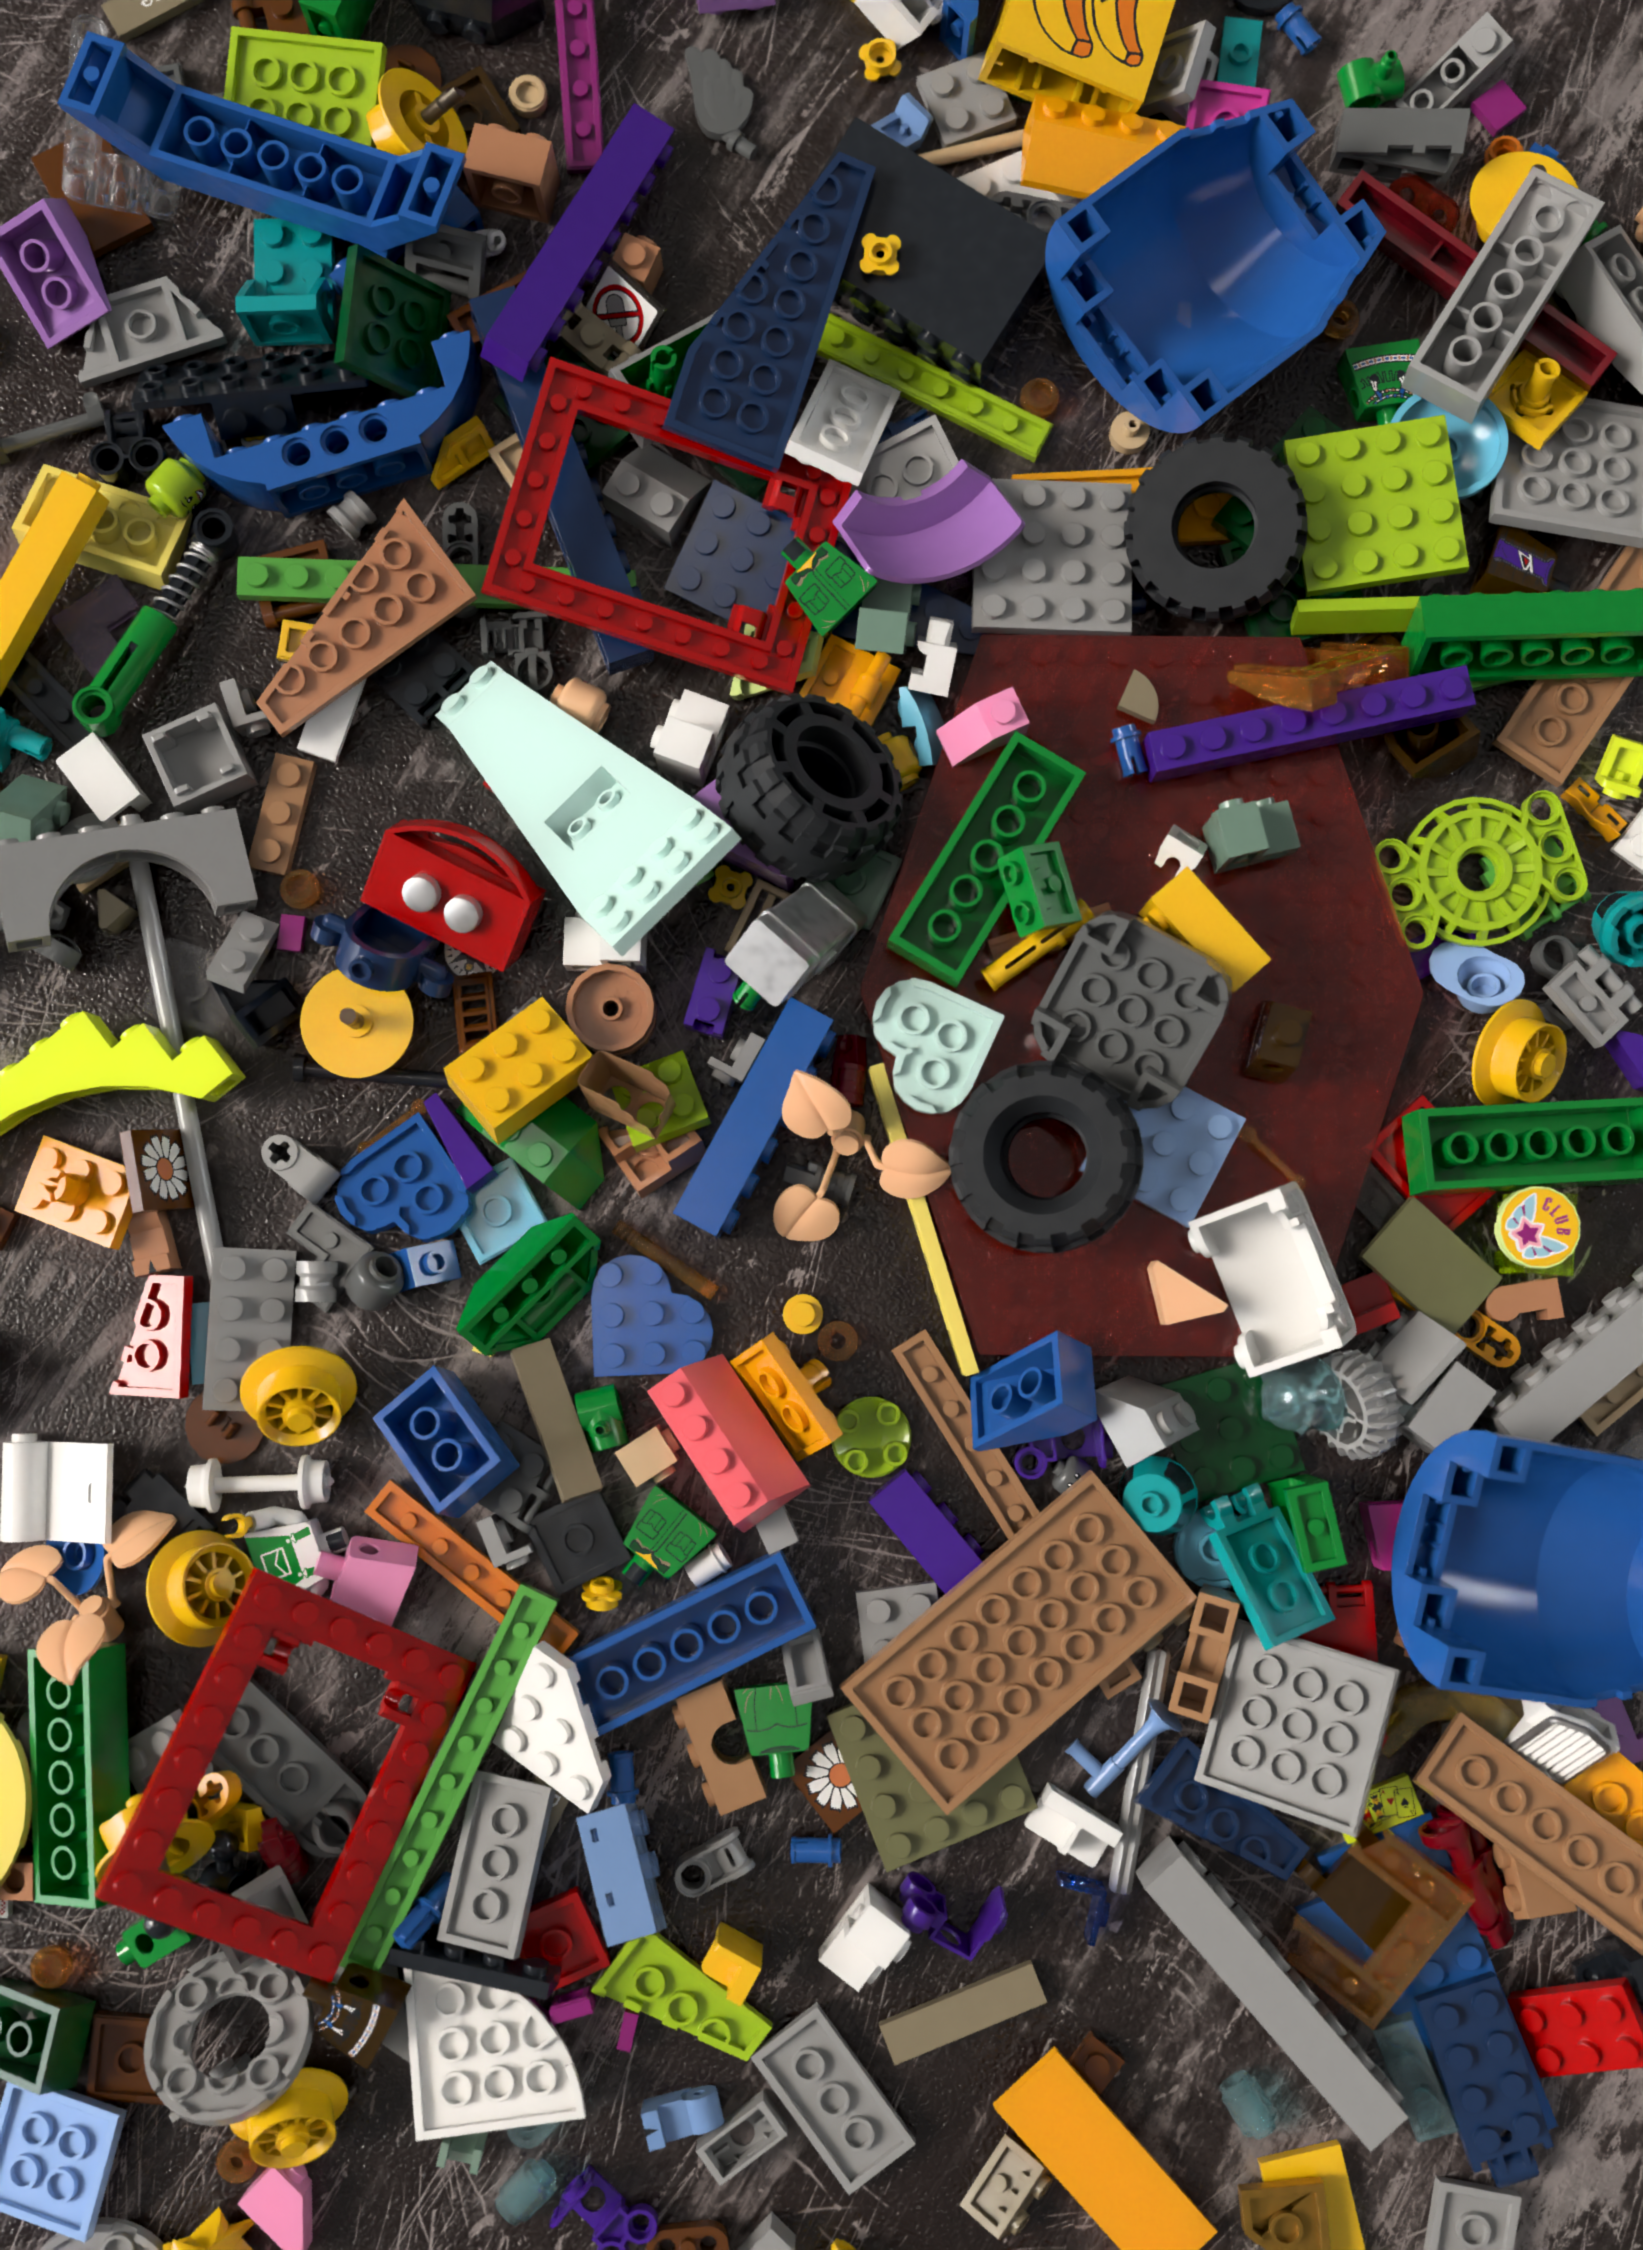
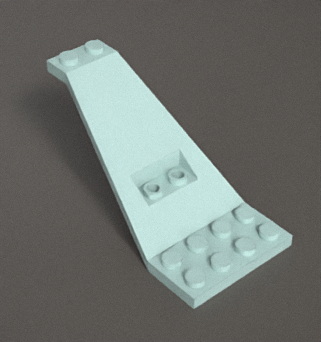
(595, 816)

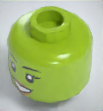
(175, 488)

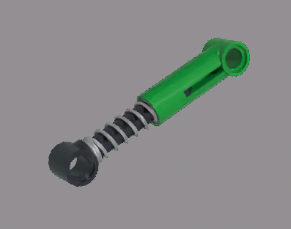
(153, 627)

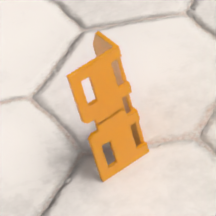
(1598, 817)

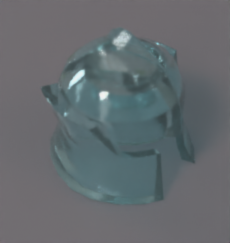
(1303, 1397)

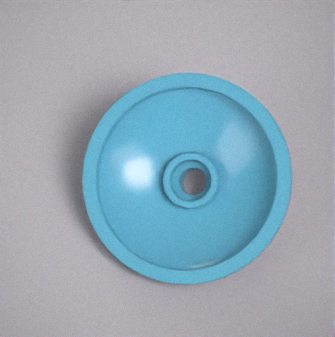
(1475, 448)

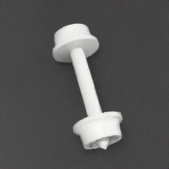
(206, 1483)

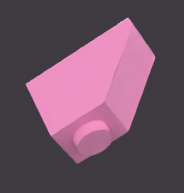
(983, 727)
(282, 2206)

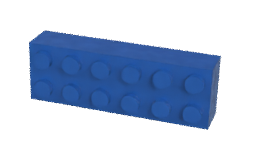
(753, 1120)
(691, 1641)

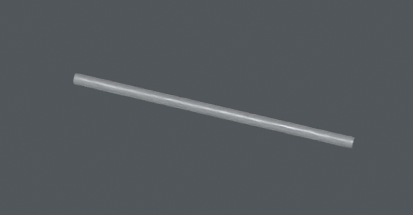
(171, 1029)

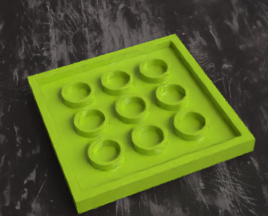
(307, 79)
(1378, 505)

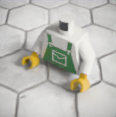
(288, 1544)

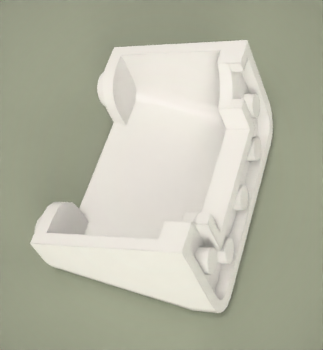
(1275, 1278)

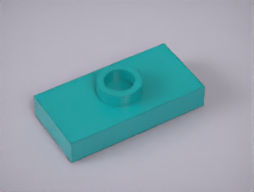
(1239, 51)

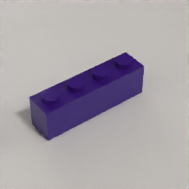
(926, 1529)

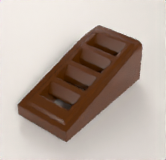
(462, 1014)

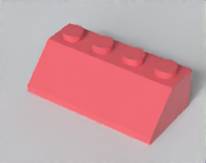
(729, 1440)

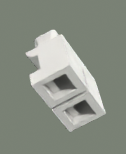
(939, 659)

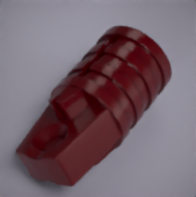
(850, 1068)
(282, 1849)

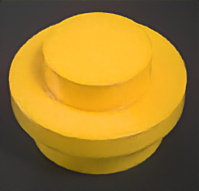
(802, 1314)

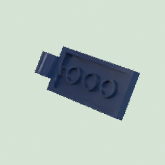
(1485, 2077)

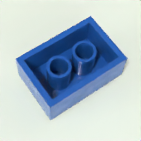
(446, 1442)

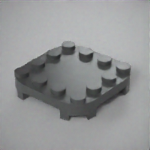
(1132, 1008)

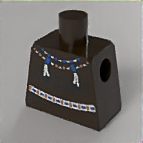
(1277, 1041)
(357, 2010)

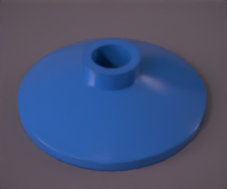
(81, 1565)

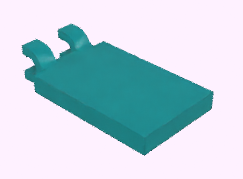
(1265, 1567)

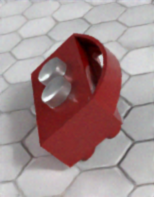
(454, 889)

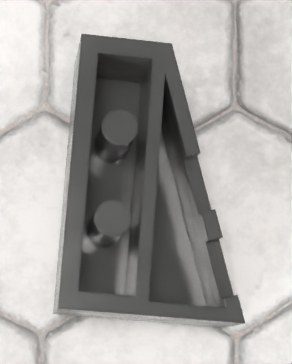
(1400, 143)

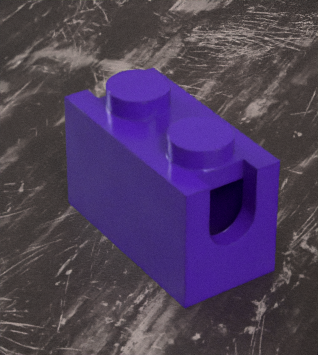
(712, 996)

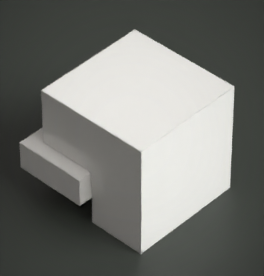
(901, 19)

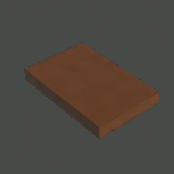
(103, 226)

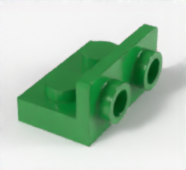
(1038, 888)

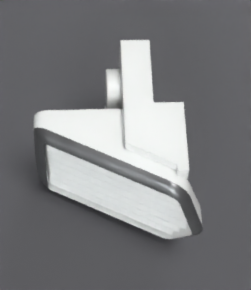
(1562, 1739)

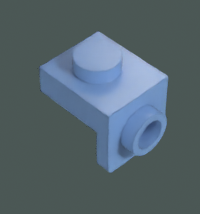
(907, 123)

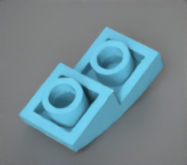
(920, 711)

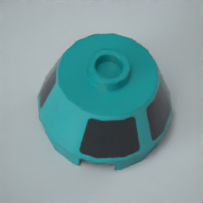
(1619, 927)
(1158, 1495)

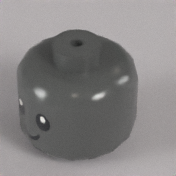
(1068, 1472)

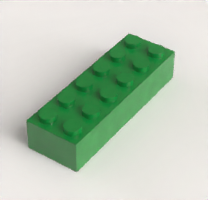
(1529, 635)
(964, 887)
(1524, 1146)
(76, 1772)

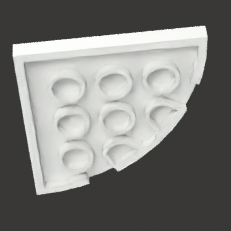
(484, 2060)

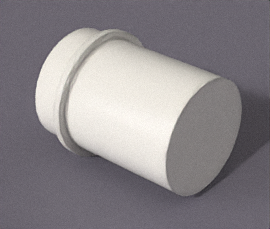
(708, 1564)

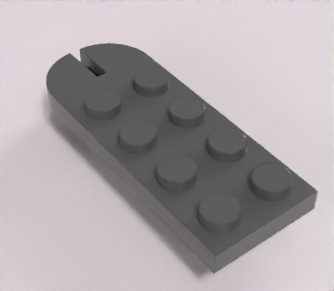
(290, 1773)

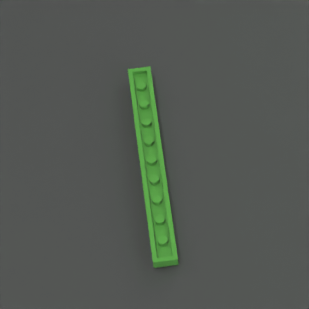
(320, 578)
(450, 1776)

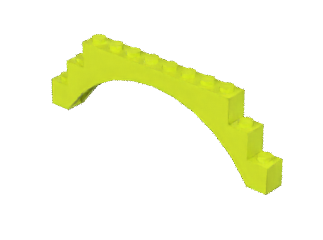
(90, 1061)

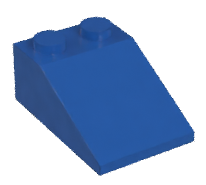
(1034, 1394)

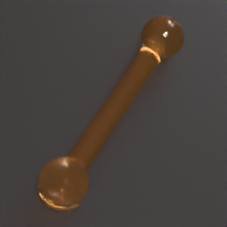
(416, 1106)
(1248, 1134)

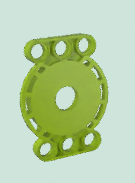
(1518, 861)

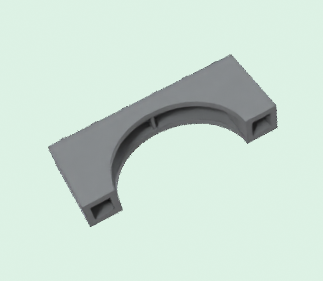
(199, 846)

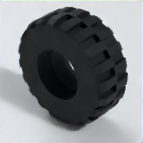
(1205, 469)

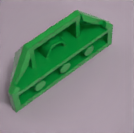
(556, 1148)
(531, 1286)

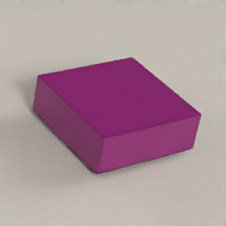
(1497, 108)
(572, 2005)

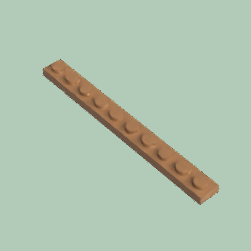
(986, 1468)

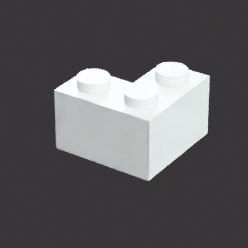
(690, 737)
(587, 949)
(866, 1939)

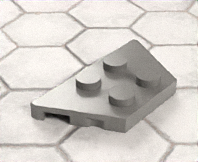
(145, 328)

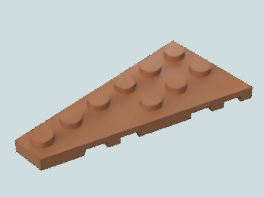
(378, 612)

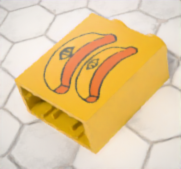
(1077, 50)

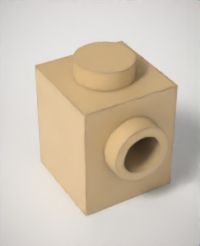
(650, 1455)

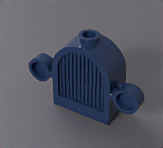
(383, 952)

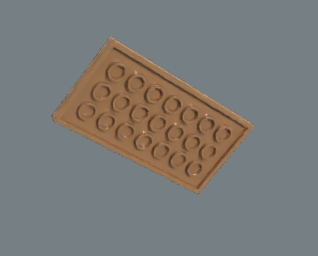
(1018, 1642)

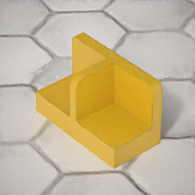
(733, 1961)

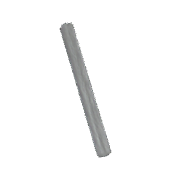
(1137, 1776)

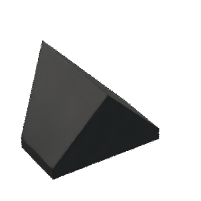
(263, 1008)

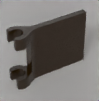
(1357, 1893)

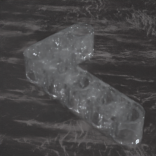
(106, 177)

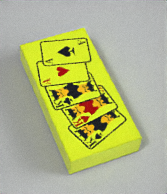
(1389, 1805)

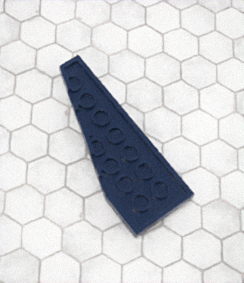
(760, 345)
(738, 560)

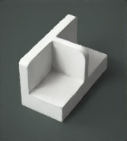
(101, 778)
(1072, 1825)

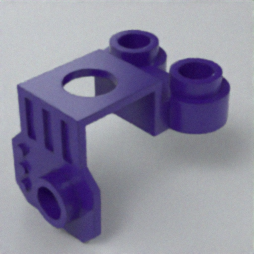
(1051, 1449)
(927, 1910)
(614, 2220)

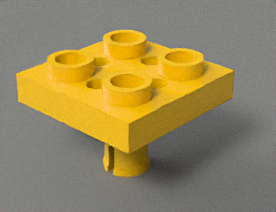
(1537, 393)

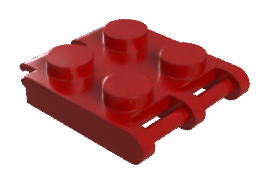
(1354, 1623)

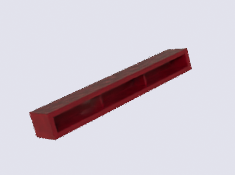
(1443, 261)

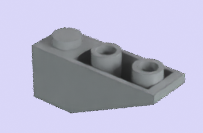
(1461, 67)

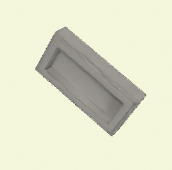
(807, 1668)

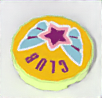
(1537, 1227)

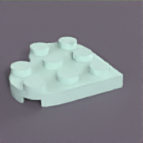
(935, 1040)

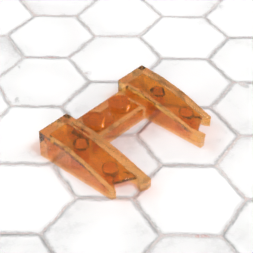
(1327, 672)
(1375, 1985)

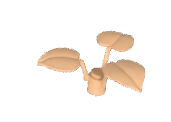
(815, 1107)
(68, 1643)

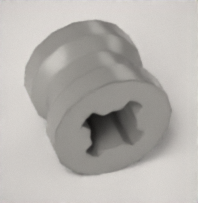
(352, 514)

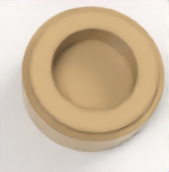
(528, 96)

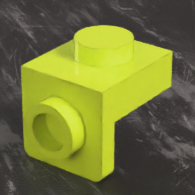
(1621, 768)

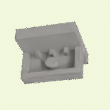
(1178, 71)

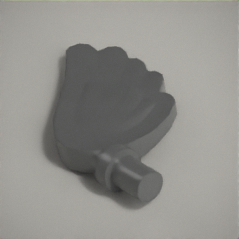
(720, 100)

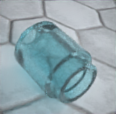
(1248, 2105)
(526, 2191)

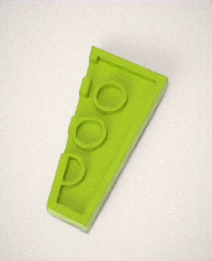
(670, 1986)

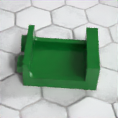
(337, 17)
(1311, 1518)

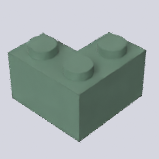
(885, 618)
(32, 808)
(1249, 833)

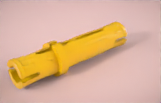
(997, 974)

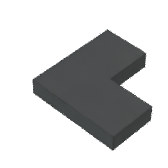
(330, 1242)

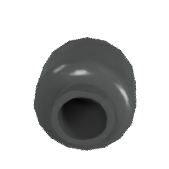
(374, 1280)

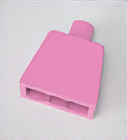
(370, 1575)

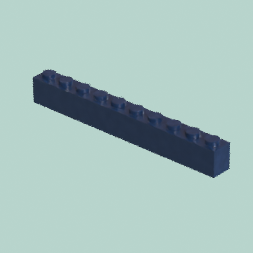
(574, 509)

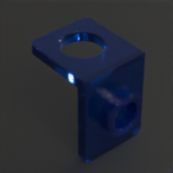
(1098, 1910)

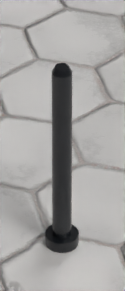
(304, 1068)

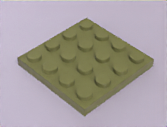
(898, 1808)

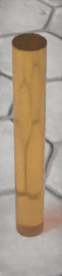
(665, 1259)

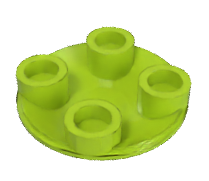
(873, 1437)

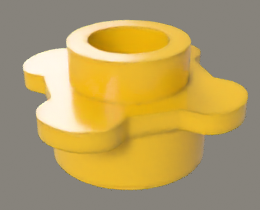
(882, 49)
(878, 266)
(733, 898)
(602, 1593)

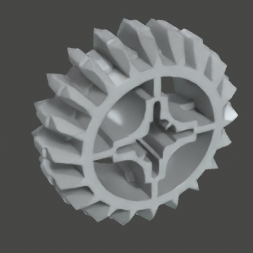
(1370, 1406)

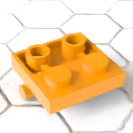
(853, 678)

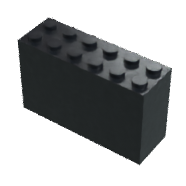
(962, 261)

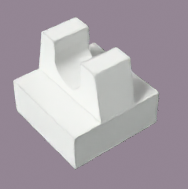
(1183, 847)

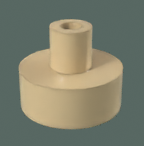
(1128, 433)

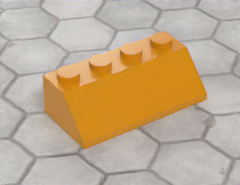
(1081, 146)

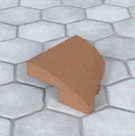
(654, 1165)

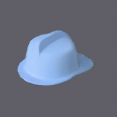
(1476, 976)

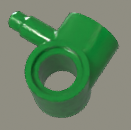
(1371, 83)
(601, 1417)

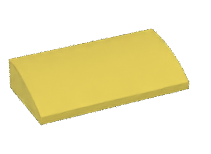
(127, 539)

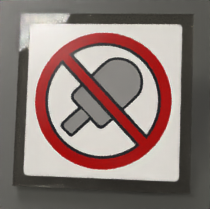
(624, 305)

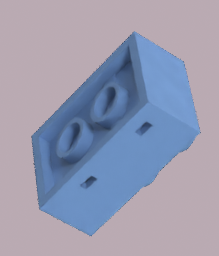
(622, 1872)

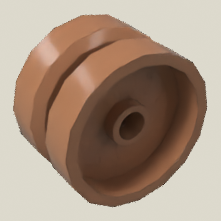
(588, 1009)

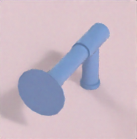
(1103, 1775)

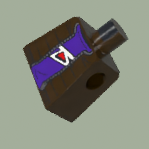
(1516, 563)

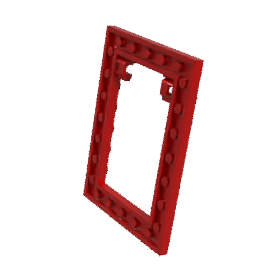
(780, 634)
(292, 1616)

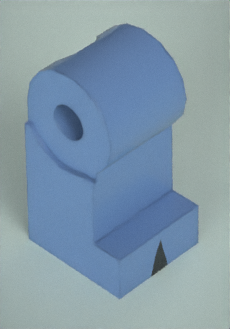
(681, 2115)

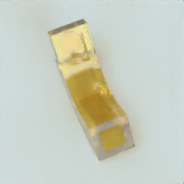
(1423, 1703)

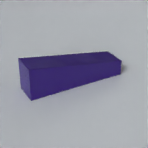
(465, 1154)

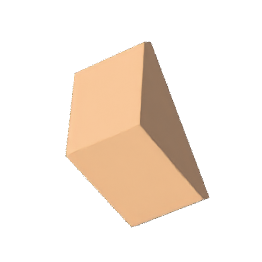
(1178, 1297)

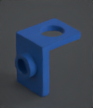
(428, 1264)

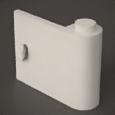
(56, 1491)

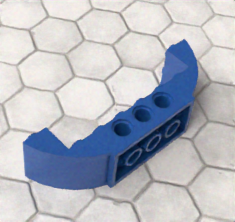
(351, 453)

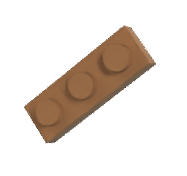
(282, 815)

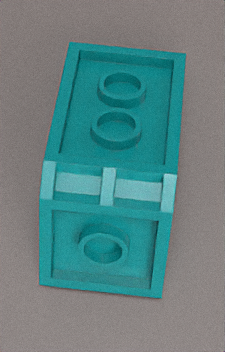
(291, 287)

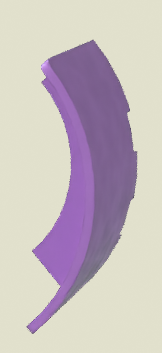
(934, 535)

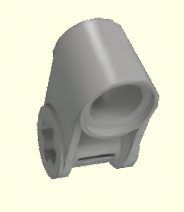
(304, 1171)
(715, 1862)

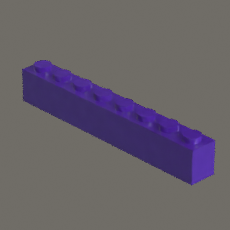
(577, 244)
(1287, 730)

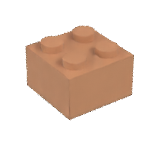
(512, 172)

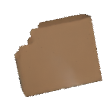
(610, 1071)

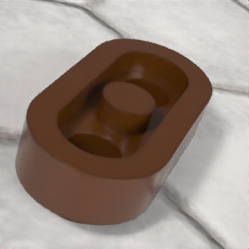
(689, 2235)

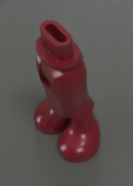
(1475, 1868)

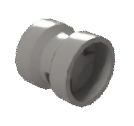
(316, 1281)

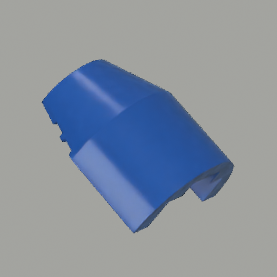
(1212, 223)
(1523, 1570)

